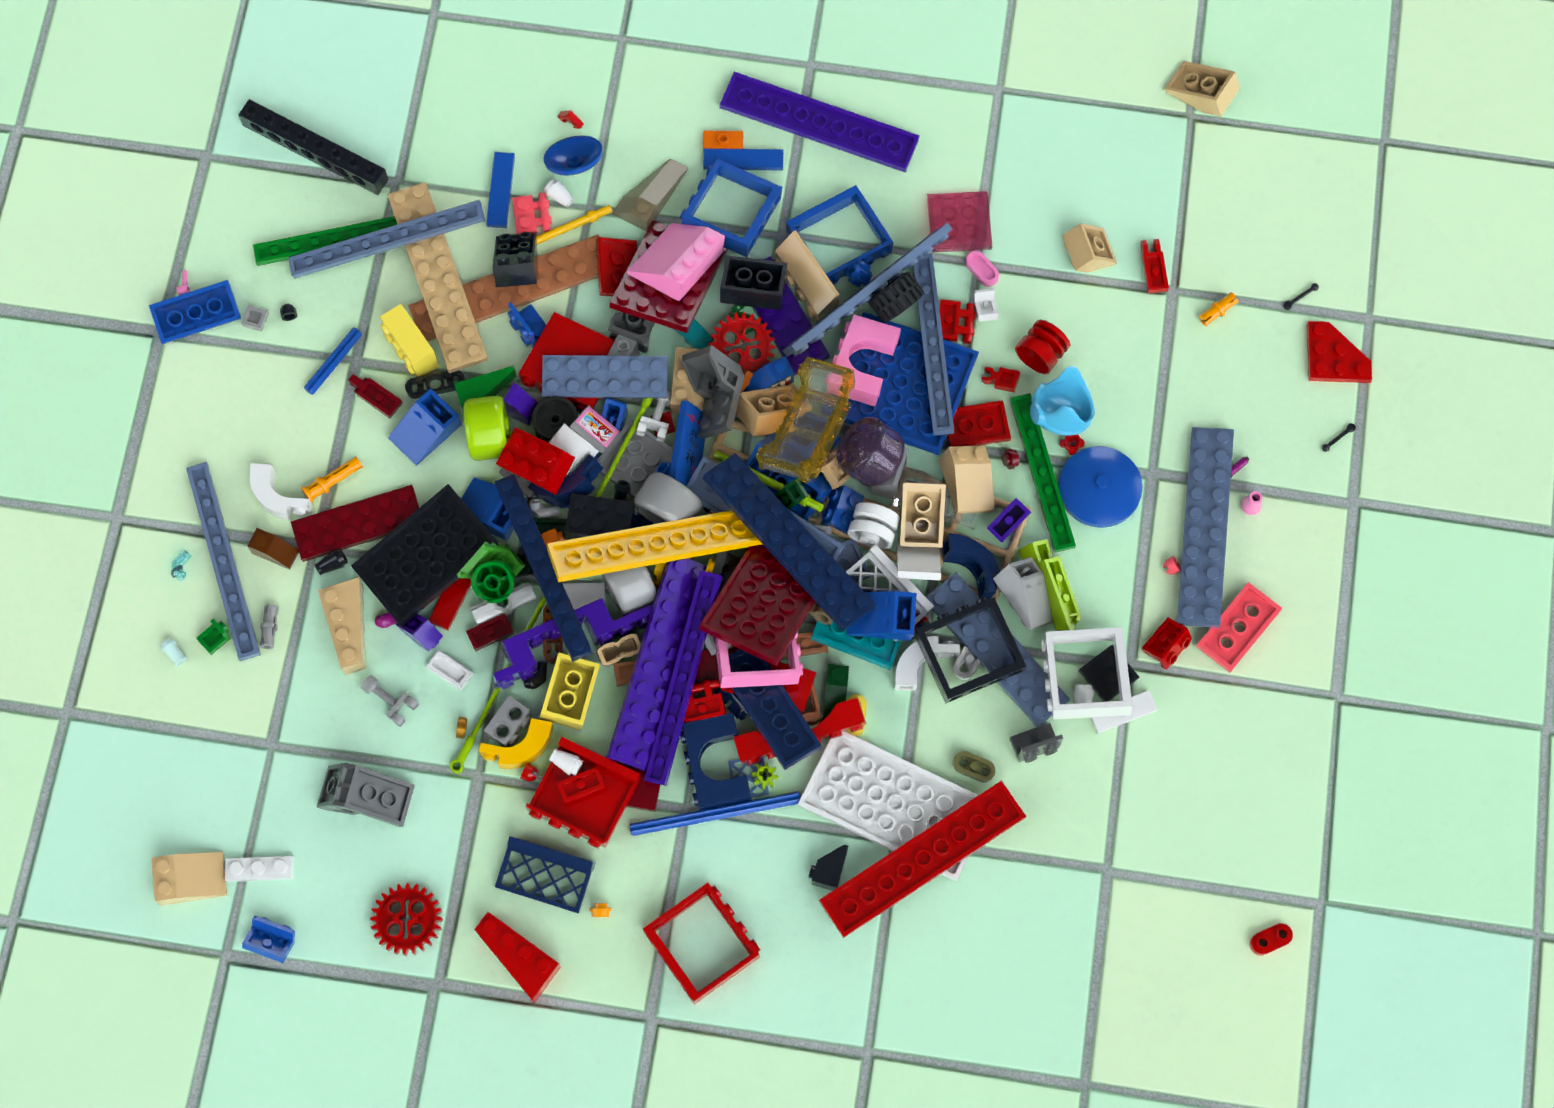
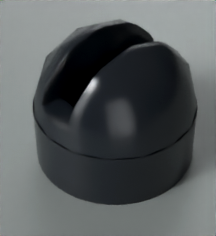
(288, 312)

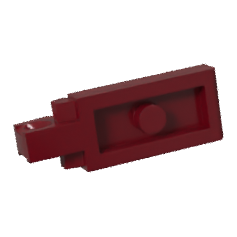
(375, 395)

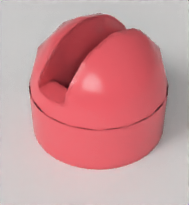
(1172, 565)

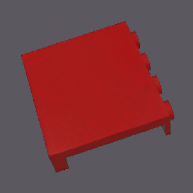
(564, 338)
(593, 815)

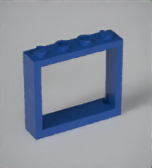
(835, 204)
(733, 242)

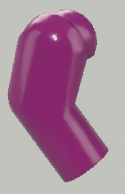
(384, 620)

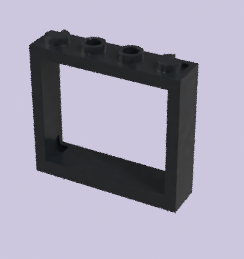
(982, 681)

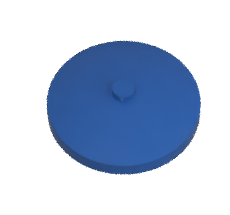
(1100, 486)

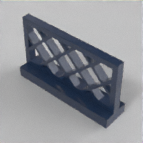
(549, 855)

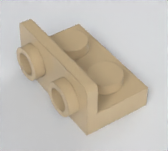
(832, 471)

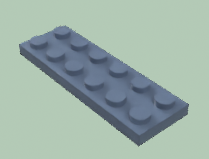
(605, 376)

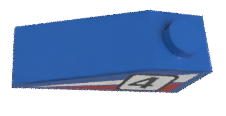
(772, 375)

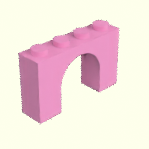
(866, 334)

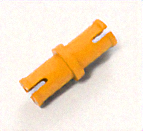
(1218, 309)

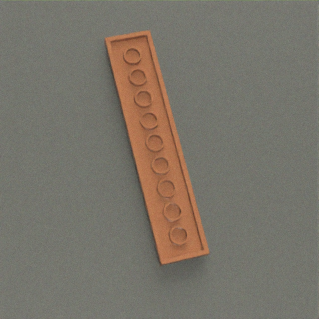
(556, 273)

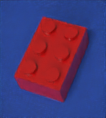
(535, 460)

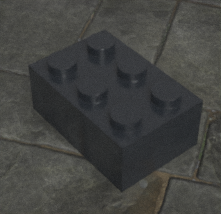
(753, 282)
(597, 516)

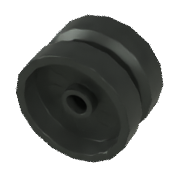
(551, 415)

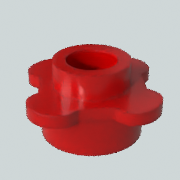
(1072, 449)

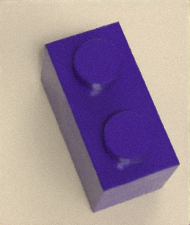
(1009, 520)

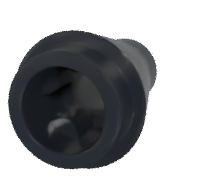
(334, 560)

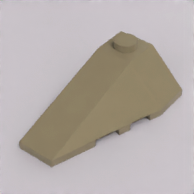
(651, 195)

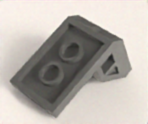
(725, 383)
(365, 792)

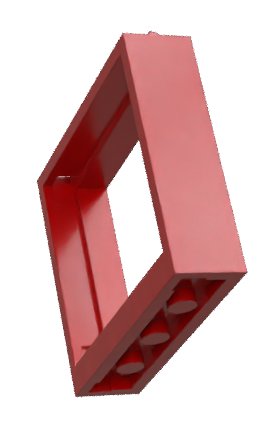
(727, 913)

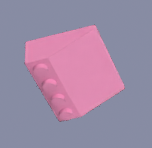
(678, 258)

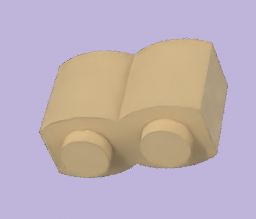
(614, 651)

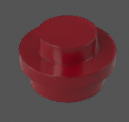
(1010, 458)

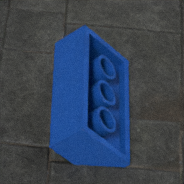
(817, 488)

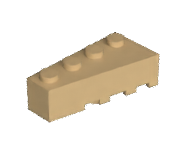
(345, 618)

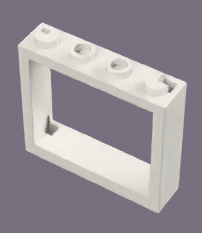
(1095, 709)

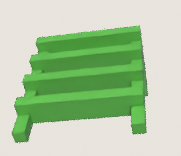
(489, 552)

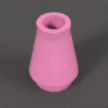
(1252, 503)

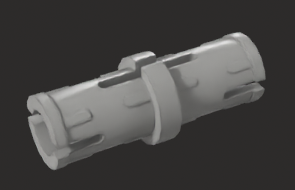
(269, 626)

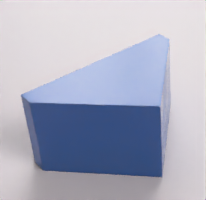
(615, 413)

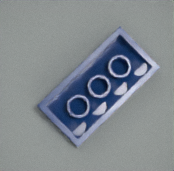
(195, 312)

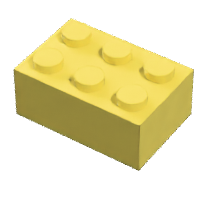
(408, 342)
(569, 691)

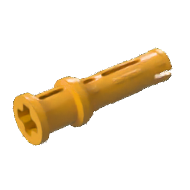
(323, 484)

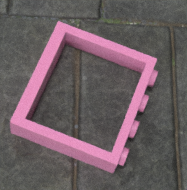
(758, 678)

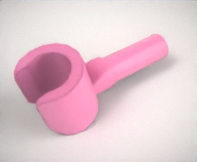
(184, 287)

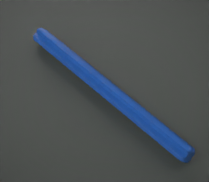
(714, 813)

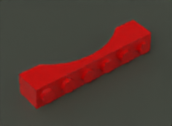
(844, 717)

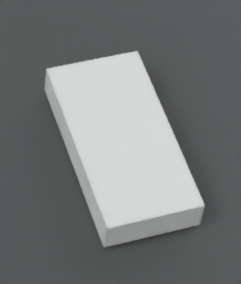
(449, 670)

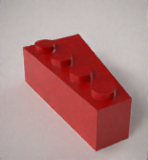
(521, 958)

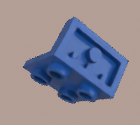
(527, 322)

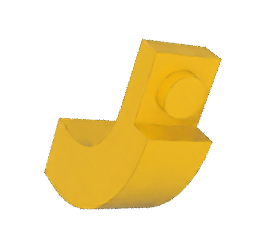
(526, 751)

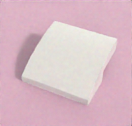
(573, 444)

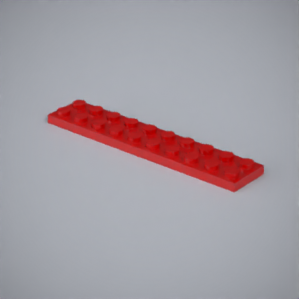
(922, 859)

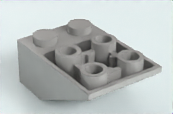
(1026, 592)

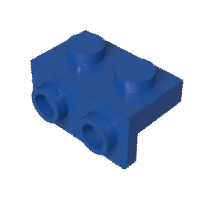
(841, 508)
(269, 939)

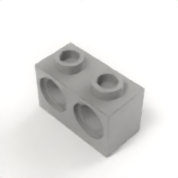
(503, 720)

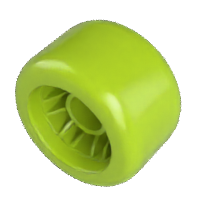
(486, 427)

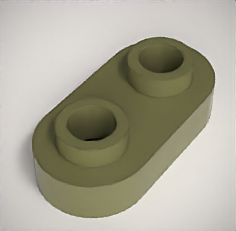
(974, 766)

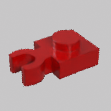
(1004, 379)

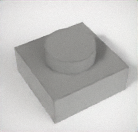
(255, 318)

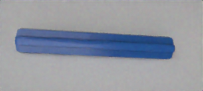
(332, 361)

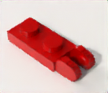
(1154, 268)

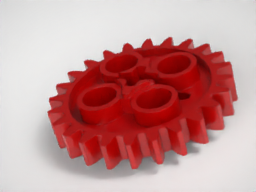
(737, 327)
(386, 920)

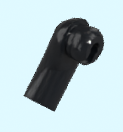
(539, 677)

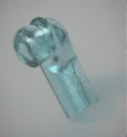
(177, 565)

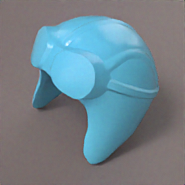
(1063, 404)

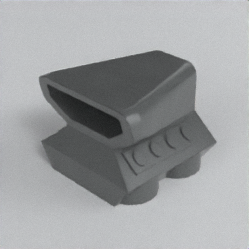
(632, 328)

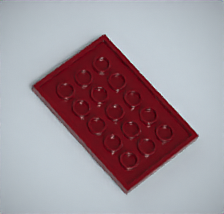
(652, 305)
(759, 607)

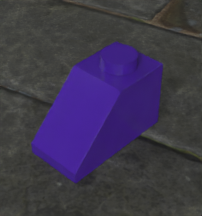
(519, 404)
(421, 632)

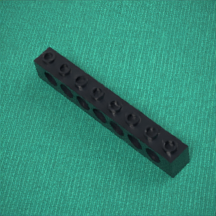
(313, 147)

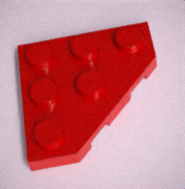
(1334, 356)

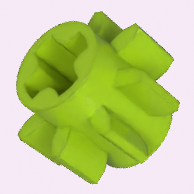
(769, 781)

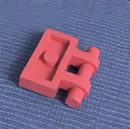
(525, 213)

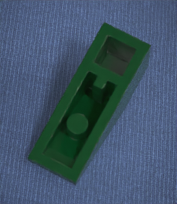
(835, 687)

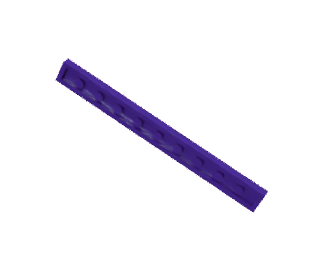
(682, 680)

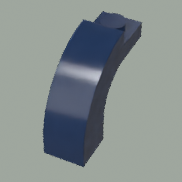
(577, 483)
(974, 557)

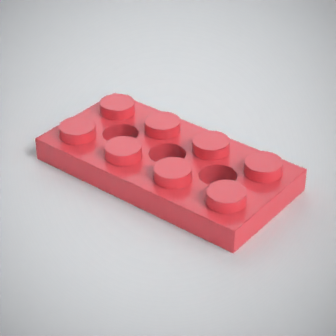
(1241, 641)

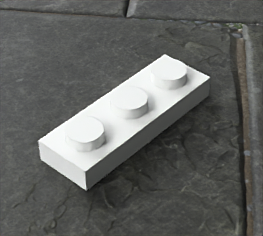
(258, 868)

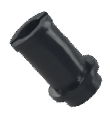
(621, 488)

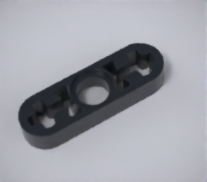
(428, 378)

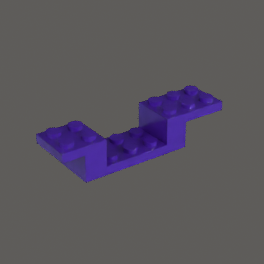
(599, 627)

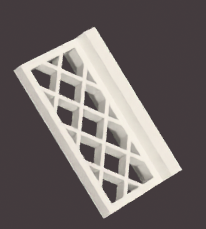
(889, 571)

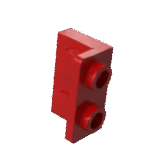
(1167, 642)

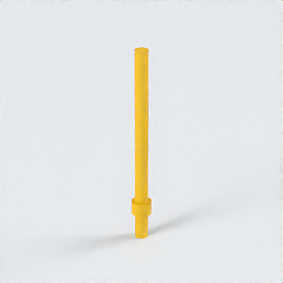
(591, 216)

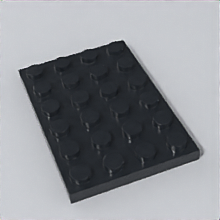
(423, 555)

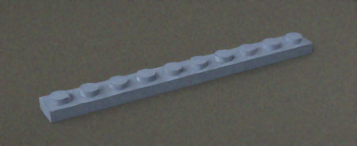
(386, 239)
(933, 348)
(223, 561)

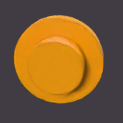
(600, 910)

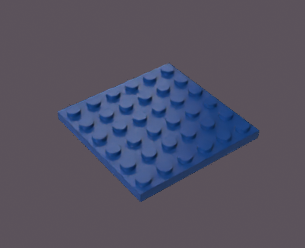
(904, 389)

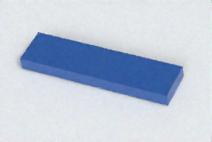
(745, 158)
(500, 190)

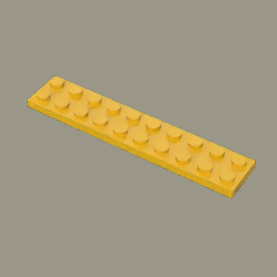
(649, 545)

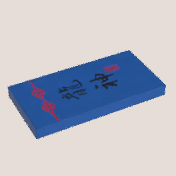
(687, 446)

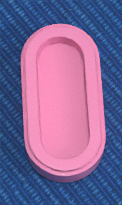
(982, 268)

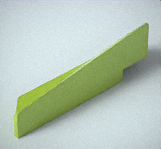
(1060, 594)

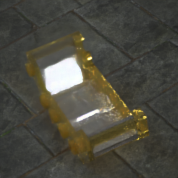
(810, 421)

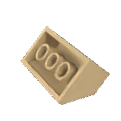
(807, 277)

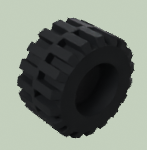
(896, 297)

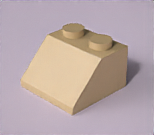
(1088, 248)

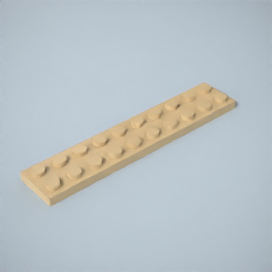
(440, 284)

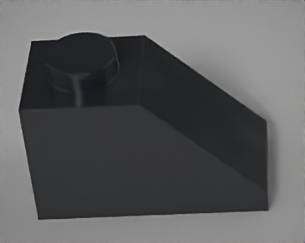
(829, 869)

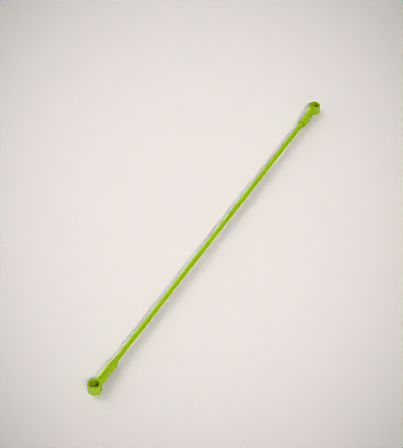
(471, 739)

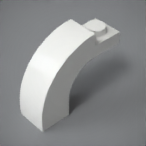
(262, 484)
(913, 657)

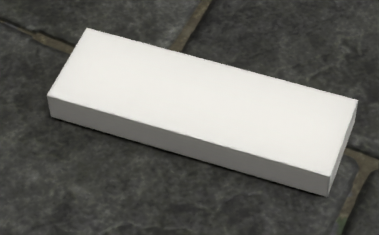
(1141, 706)

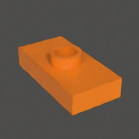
(723, 139)

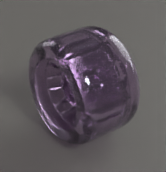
(870, 451)

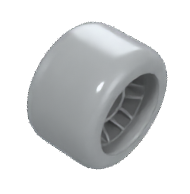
(666, 500)
(631, 589)

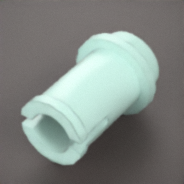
(174, 653)

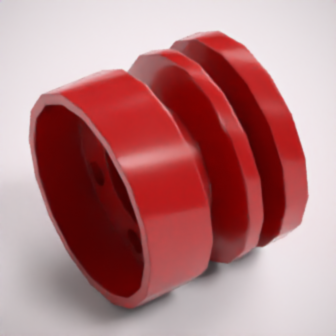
(1042, 347)

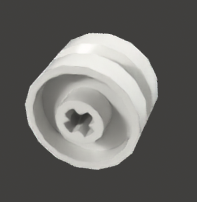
(873, 525)

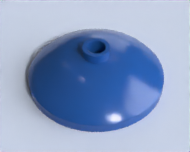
(573, 155)

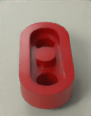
(1271, 938)

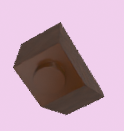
(272, 548)

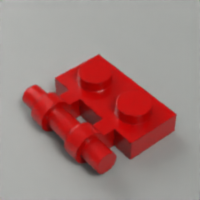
(950, 314)
(706, 706)

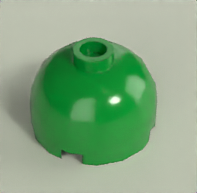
(493, 581)

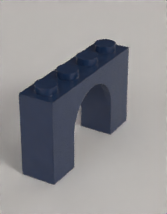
(698, 737)

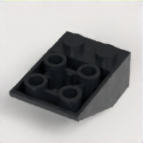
(515, 259)

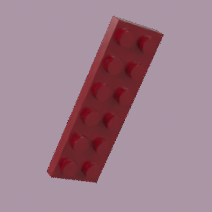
(353, 523)

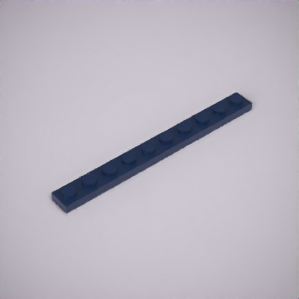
(542, 567)

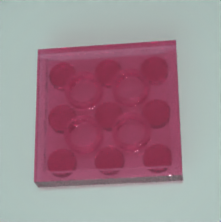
(966, 215)

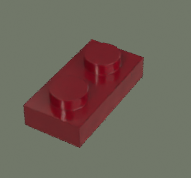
(490, 632)

